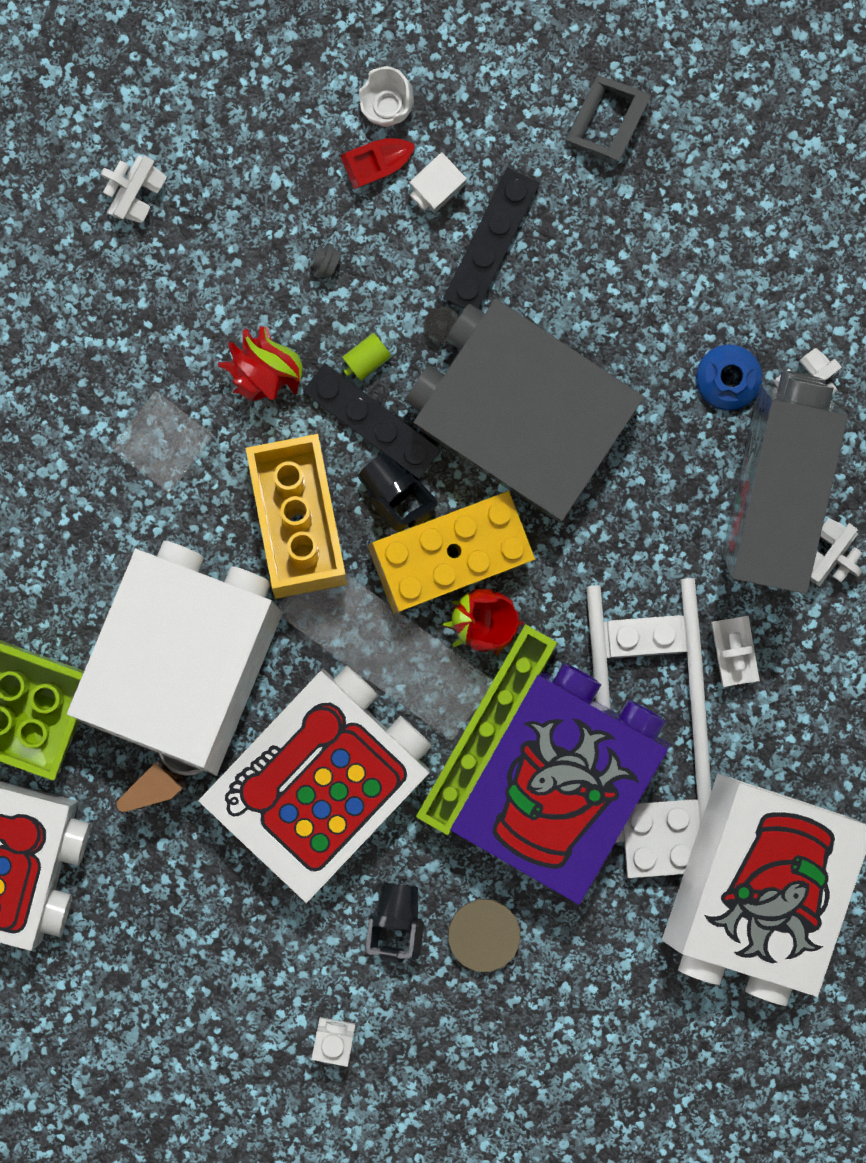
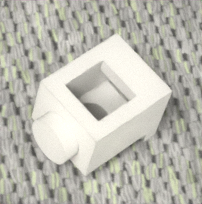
(333, 1041)

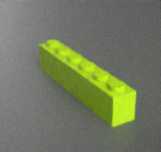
(481, 737)

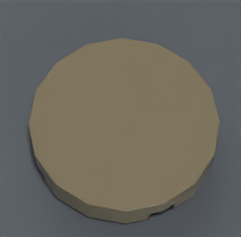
(484, 935)

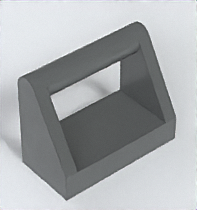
(614, 153)

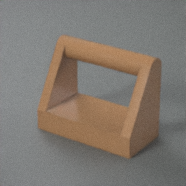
(151, 788)

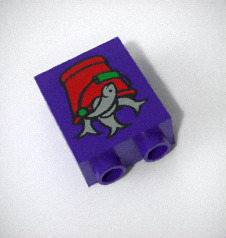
(563, 782)

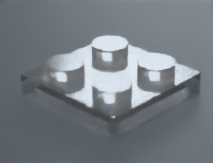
(162, 442)

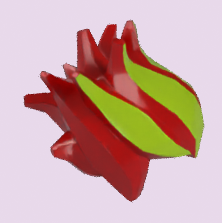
(262, 366)
(484, 621)

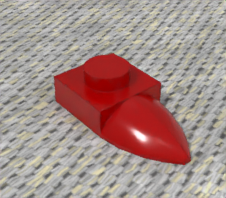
(376, 160)

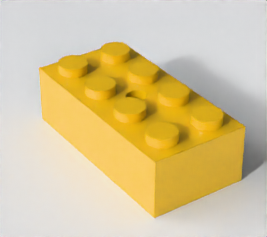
(290, 482)
(416, 561)

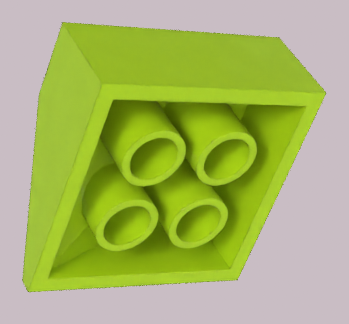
(35, 709)

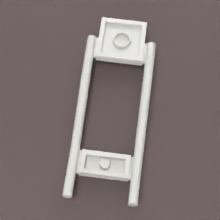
(658, 833)

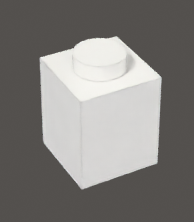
(436, 184)

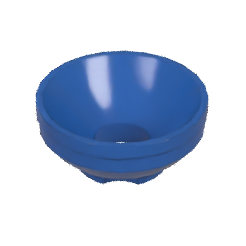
(715, 391)

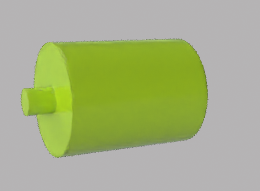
(366, 357)

